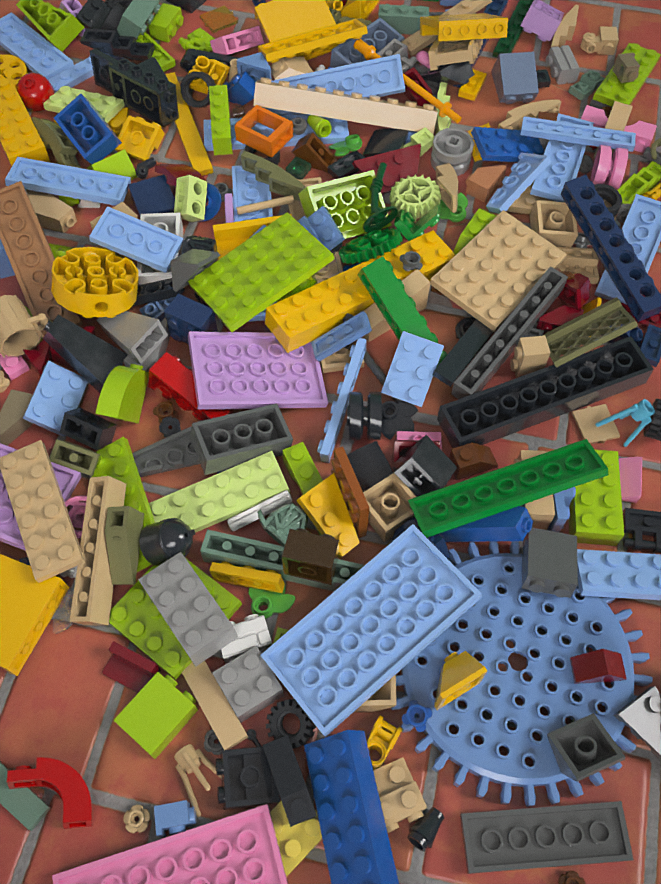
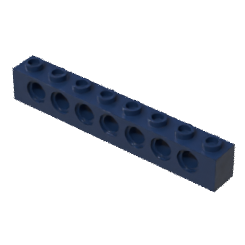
(603, 234)

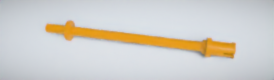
(445, 109)

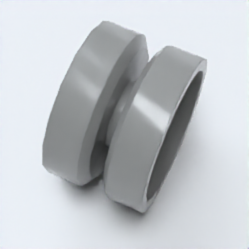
(452, 147)

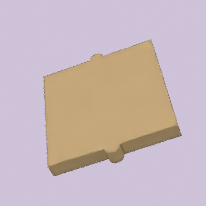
(586, 421)

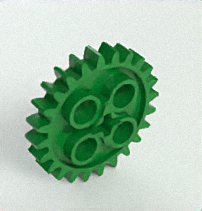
(370, 245)

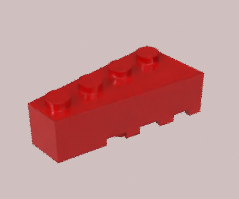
(178, 383)

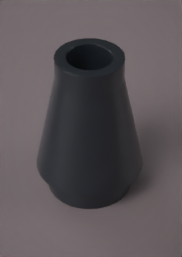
(425, 830)

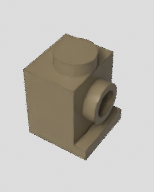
(630, 67)

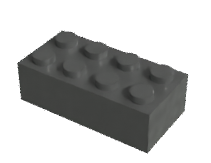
(239, 437)

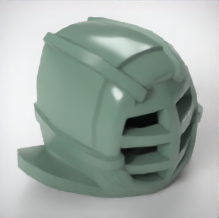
(282, 520)

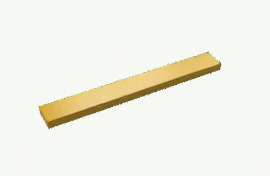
(189, 134)

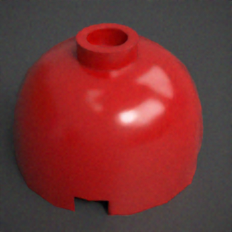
(34, 91)

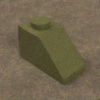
(74, 457)

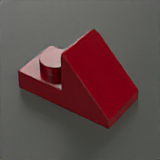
(39, 358)

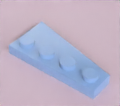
(521, 177)

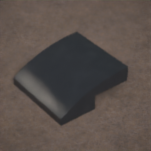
(385, 141)
(369, 465)

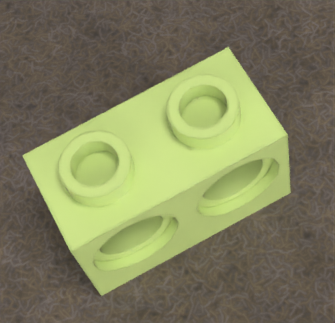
(190, 198)

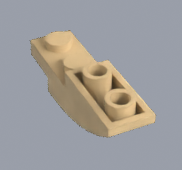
(515, 116)

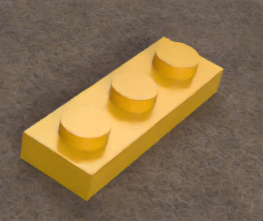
(247, 576)

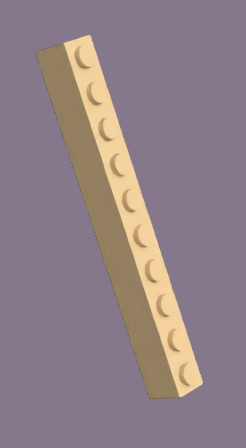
(344, 106)

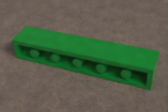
(394, 302)

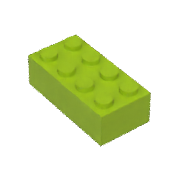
(597, 506)

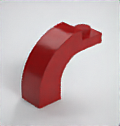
(61, 779)

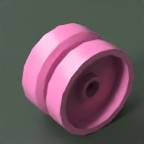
(609, 166)

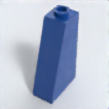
(503, 526)

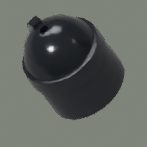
(165, 539)

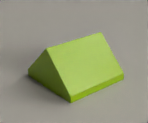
(115, 164)

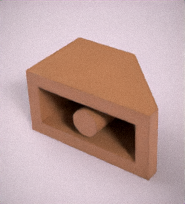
(484, 181)

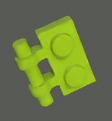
(197, 40)

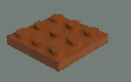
(351, 491)

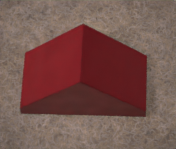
(598, 666)

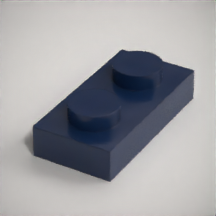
(652, 345)

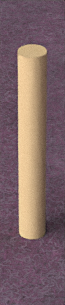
(265, 205)

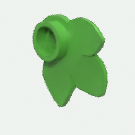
(351, 143)
(457, 216)
(275, 601)

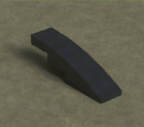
(122, 46)

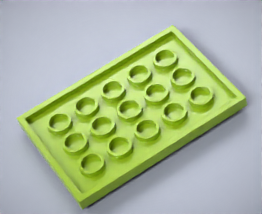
(260, 271)

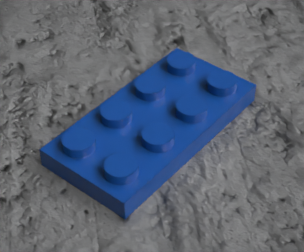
(504, 144)

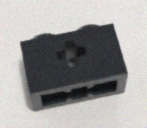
(87, 428)

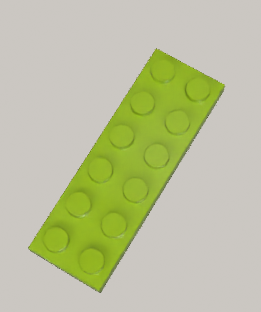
(611, 87)
(118, 462)

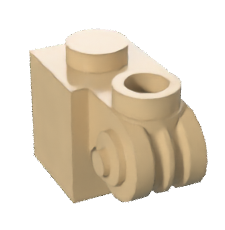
(604, 43)

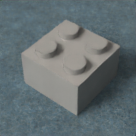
(248, 684)

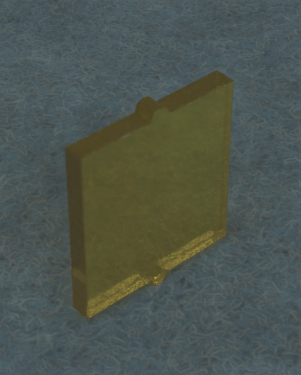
(218, 19)

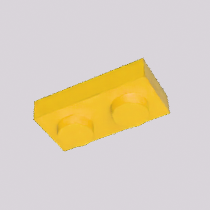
(473, 87)

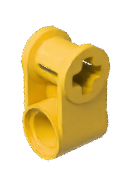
(382, 740)

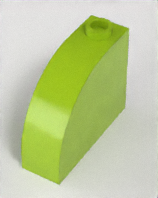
(123, 393)

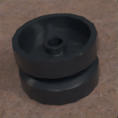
(364, 416)

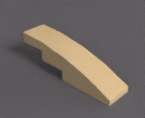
(566, 28)
(214, 705)

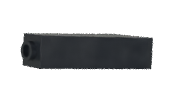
(83, 350)

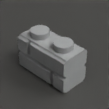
(563, 64)

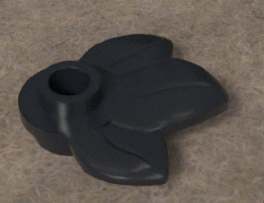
(399, 420)

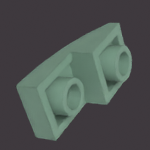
(587, 85)

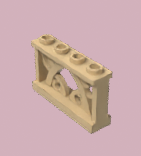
(443, 52)

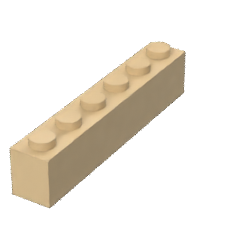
(93, 578)

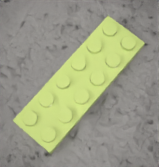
(223, 494)

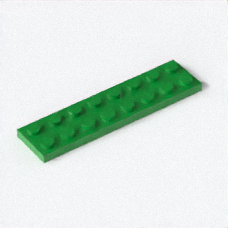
(507, 488)

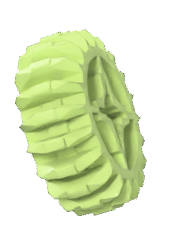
(415, 195)

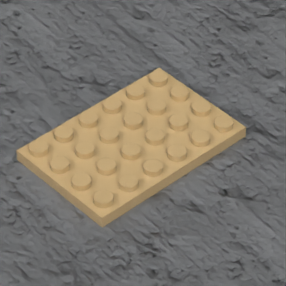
(497, 269)

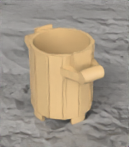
(17, 327)

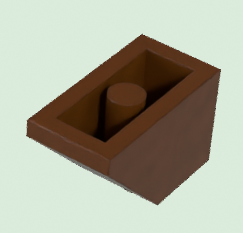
(314, 151)
(472, 460)

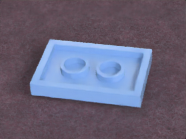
(412, 369)
(55, 394)

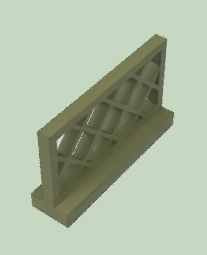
(591, 323)

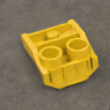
(212, 67)

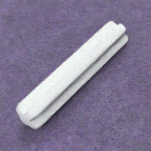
(267, 506)

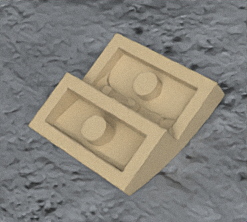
(581, 261)

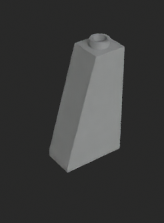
(134, 333)

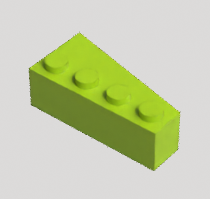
(53, 22)

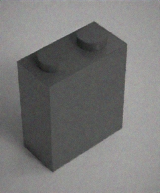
(549, 562)

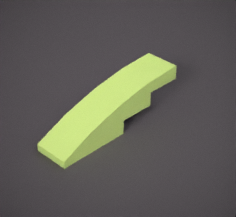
(445, 122)

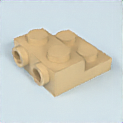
(398, 794)

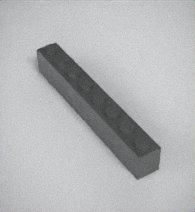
(506, 338)

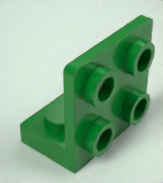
(411, 230)

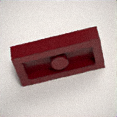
(129, 668)

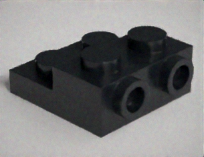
(245, 779)

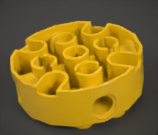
(94, 282)

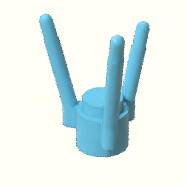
(639, 412)

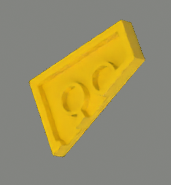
(329, 513)

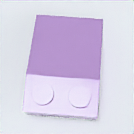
(542, 20)

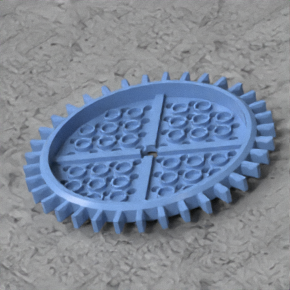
(485, 759)

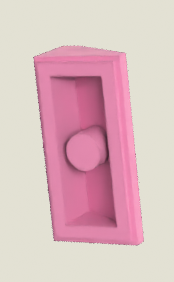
(630, 478)

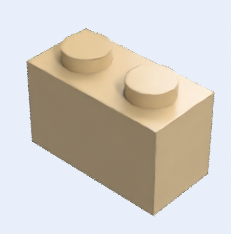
(530, 355)

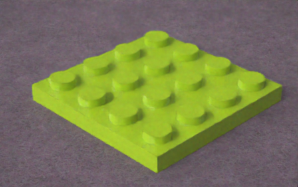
(145, 627)

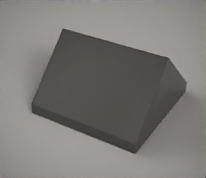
(189, 265)
(584, 748)

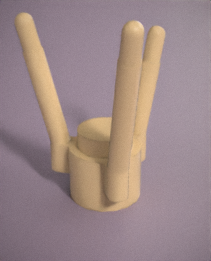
(189, 760)

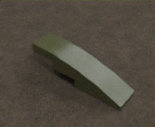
(270, 173)

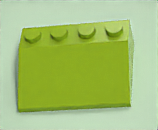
(346, 201)

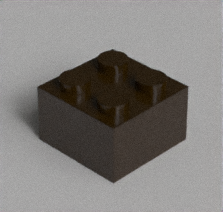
(310, 556)

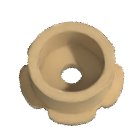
(142, 824)

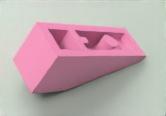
(237, 41)

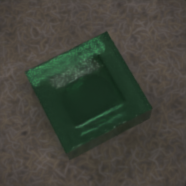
(298, 168)

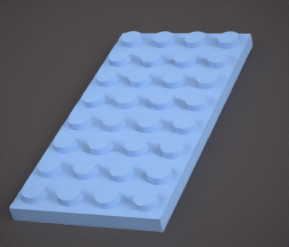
(370, 628)

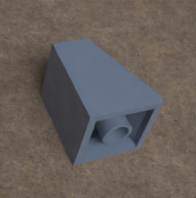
(515, 77)

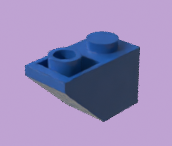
(241, 88)

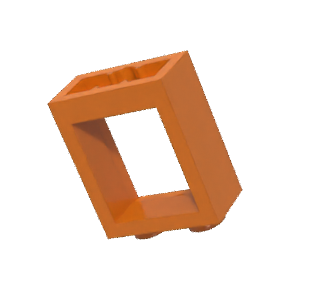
(266, 145)

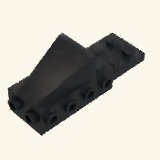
(140, 86)

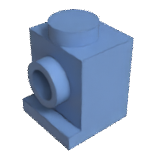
(174, 818)

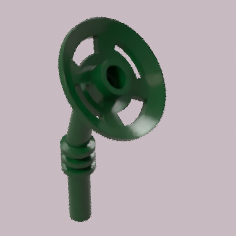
(378, 215)

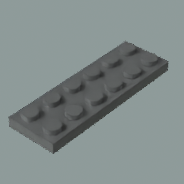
(545, 837)

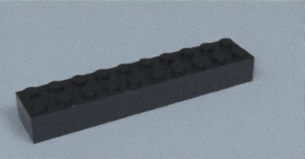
(544, 394)

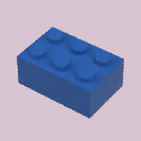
(87, 129)

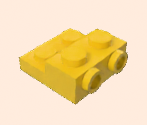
(139, 137)

